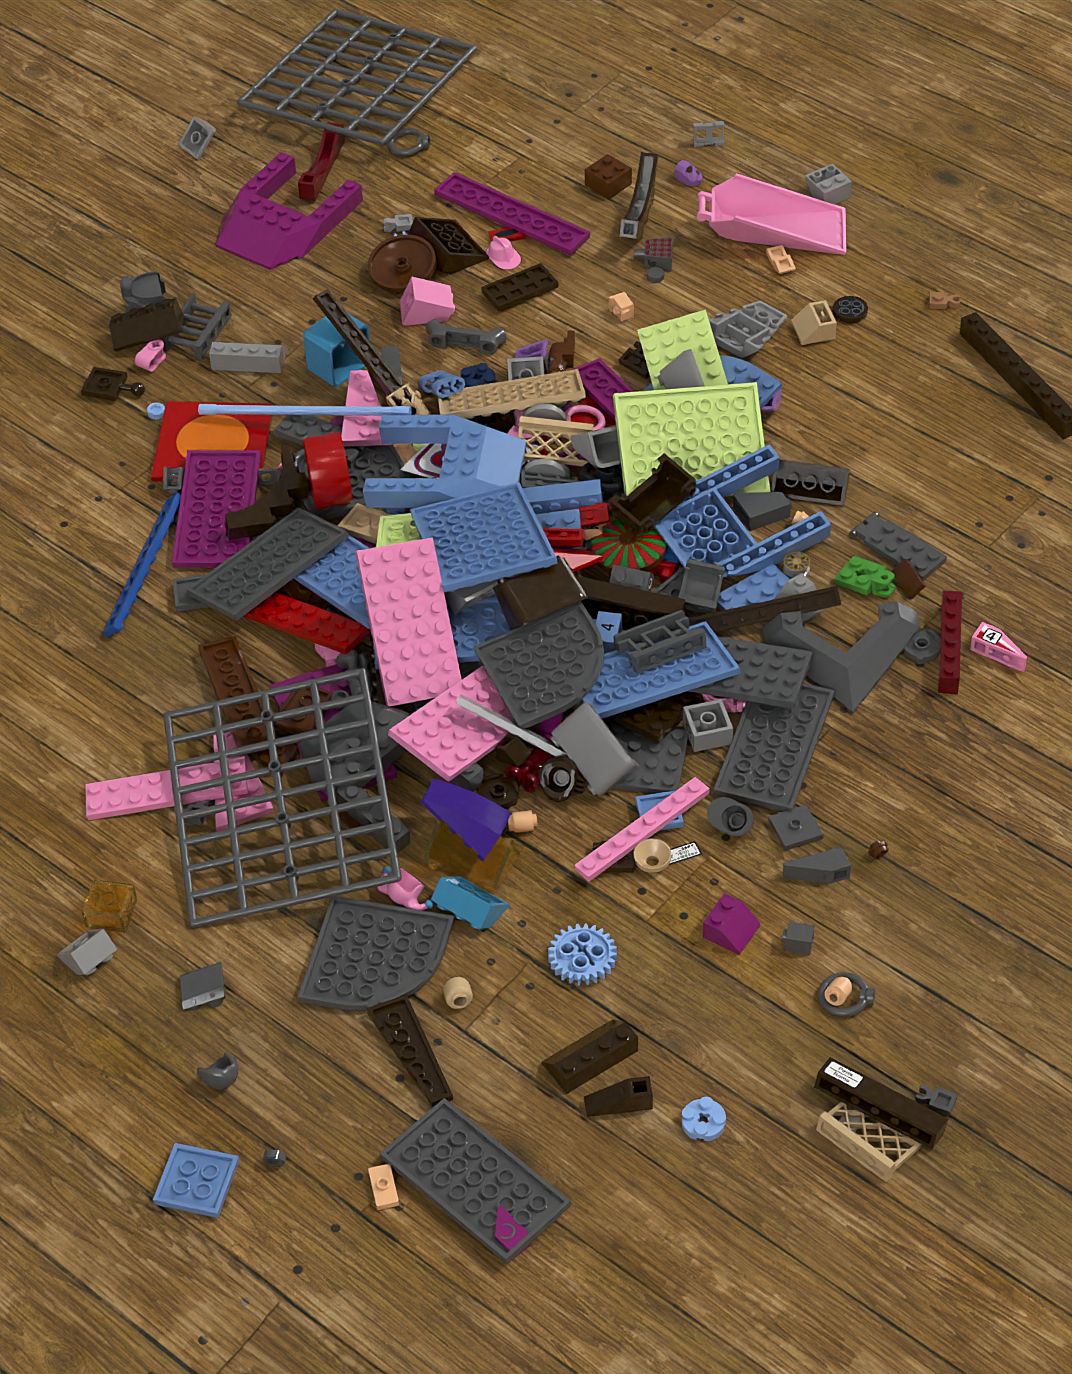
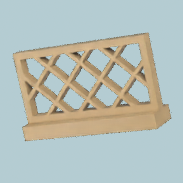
(555, 429)
(858, 1146)

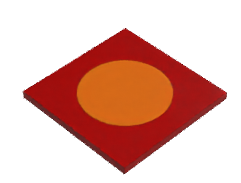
(188, 430)

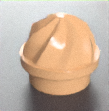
(799, 517)

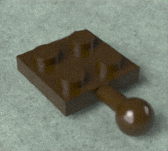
(108, 383)

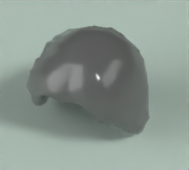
(221, 1073)

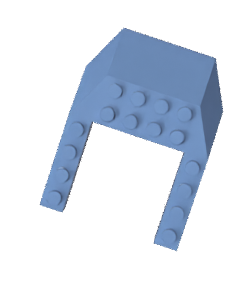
(473, 460)
(711, 532)

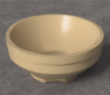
(655, 850)

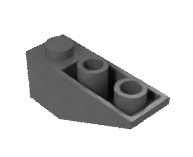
(820, 867)

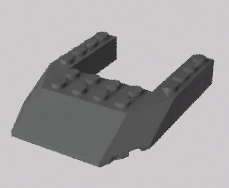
(390, 750)

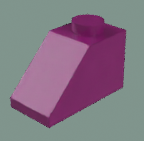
(520, 1232)

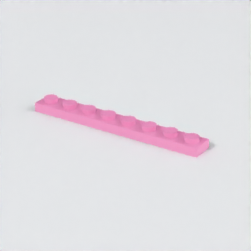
(641, 829)

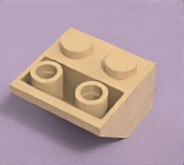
(815, 323)

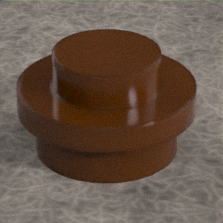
(878, 849)

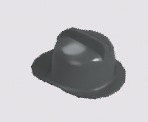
(730, 816)

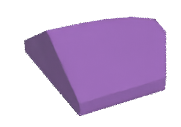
(533, 350)

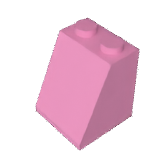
(426, 301)

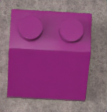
(730, 924)

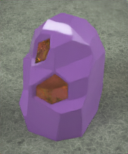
(687, 174)

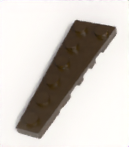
(407, 1039)

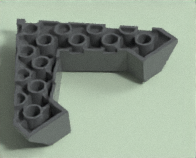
(859, 669)

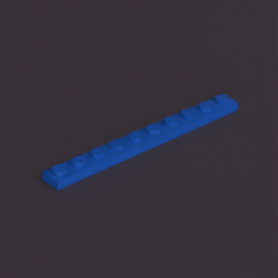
(141, 567)

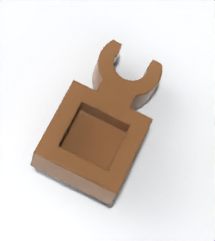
(940, 300)

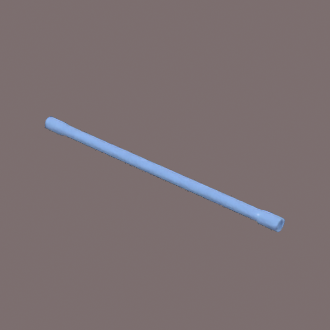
(213, 409)

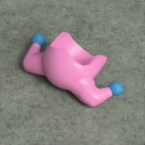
(405, 891)

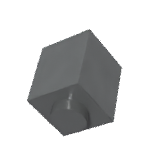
(798, 938)

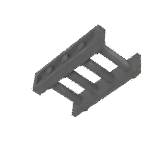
(206, 336)

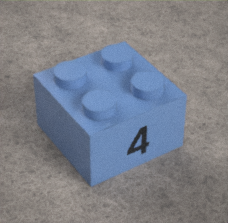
(608, 626)

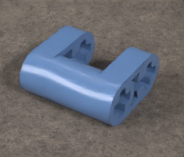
(450, 383)

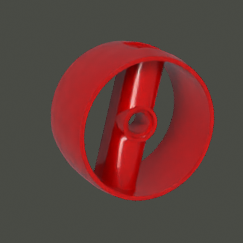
(327, 470)

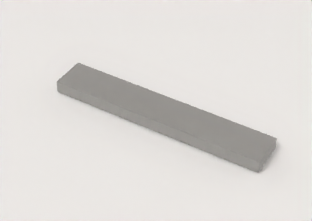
(510, 726)

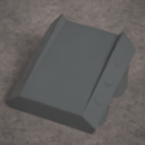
(203, 987)

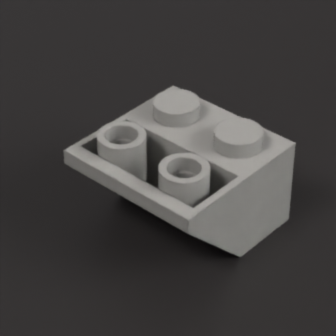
(829, 184)

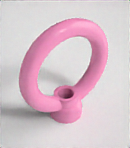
(587, 409)

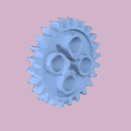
(579, 948)

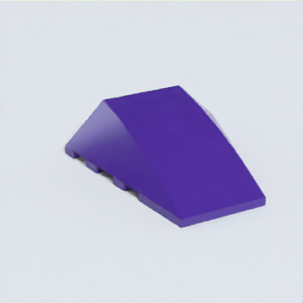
(468, 814)

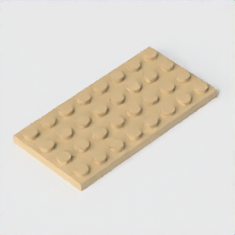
(514, 395)

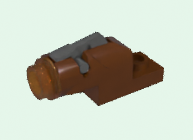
(561, 354)

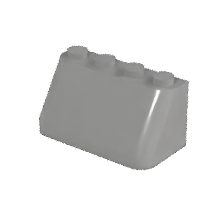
(681, 372)
(598, 446)

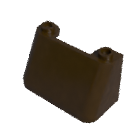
(654, 497)
(538, 593)

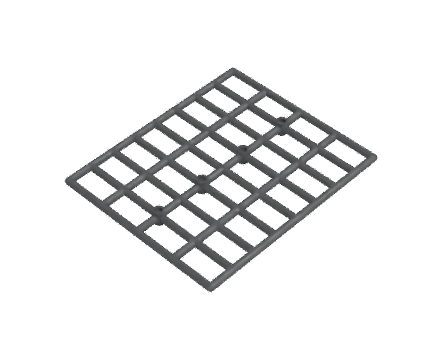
(346, 85)
(282, 819)

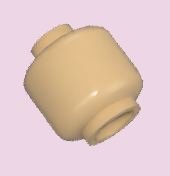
(457, 993)

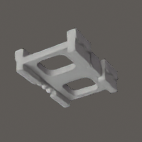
(708, 127)

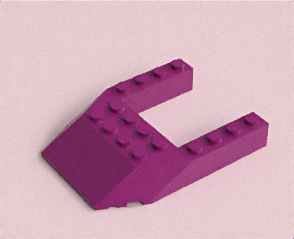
(273, 233)

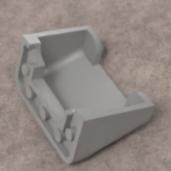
(593, 749)

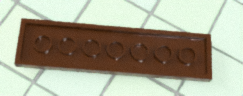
(231, 679)

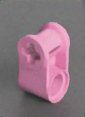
(151, 355)

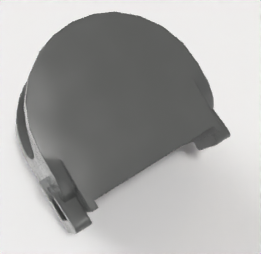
(142, 290)

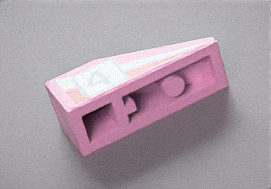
(996, 645)

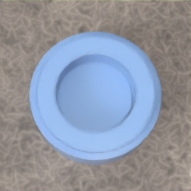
(156, 410)

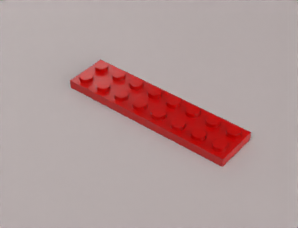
(309, 622)

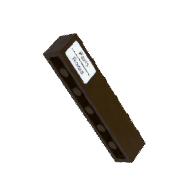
(881, 1103)

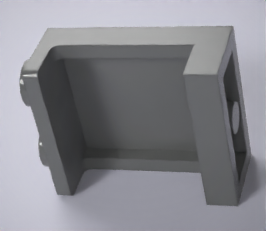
(701, 586)

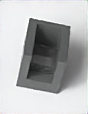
(173, 479)

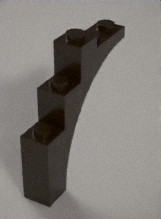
(633, 223)
(277, 503)

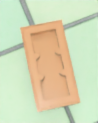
(383, 1186)

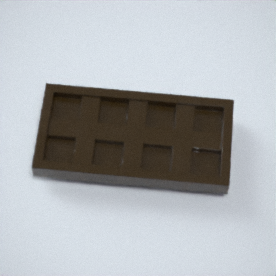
(519, 287)

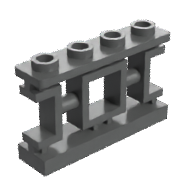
(677, 642)

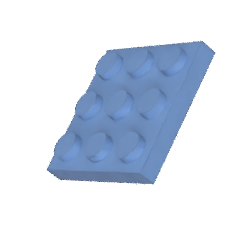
(196, 1180)

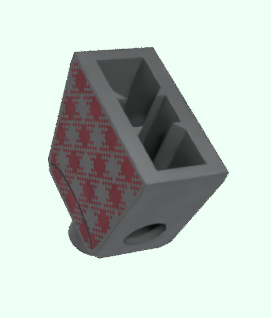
(656, 253)

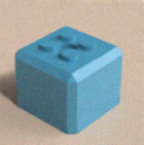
(329, 353)

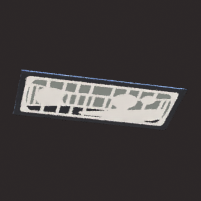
(684, 852)

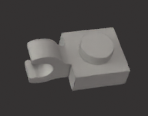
(400, 222)

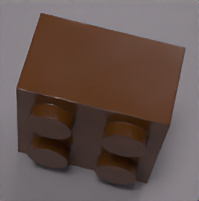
(608, 176)

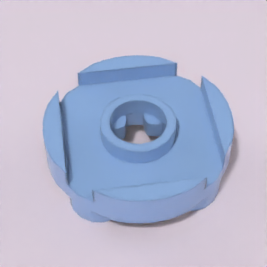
(703, 1108)

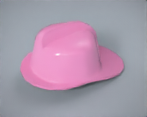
(503, 254)

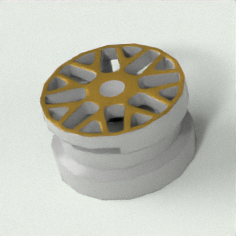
(796, 564)

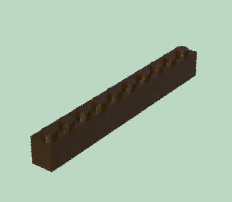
(1018, 374)

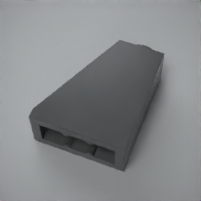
(761, 508)

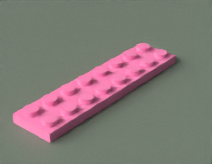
(155, 790)

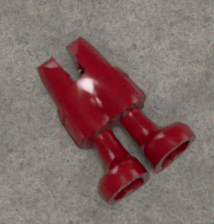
(523, 776)

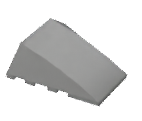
(746, 329)

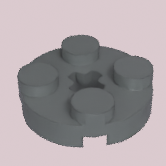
(928, 652)

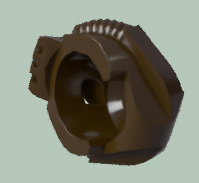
(560, 779)

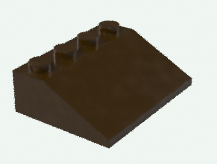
(451, 243)

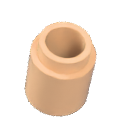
(522, 821)
(838, 991)

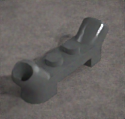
(485, 340)

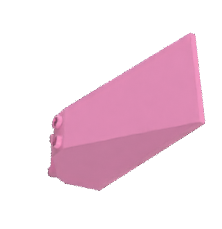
(773, 216)

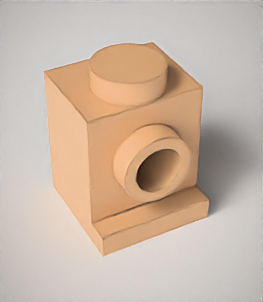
(621, 306)

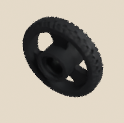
(606, 477)

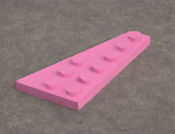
(361, 429)
(255, 788)

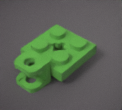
(872, 578)

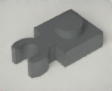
(200, 804)
(939, 1101)

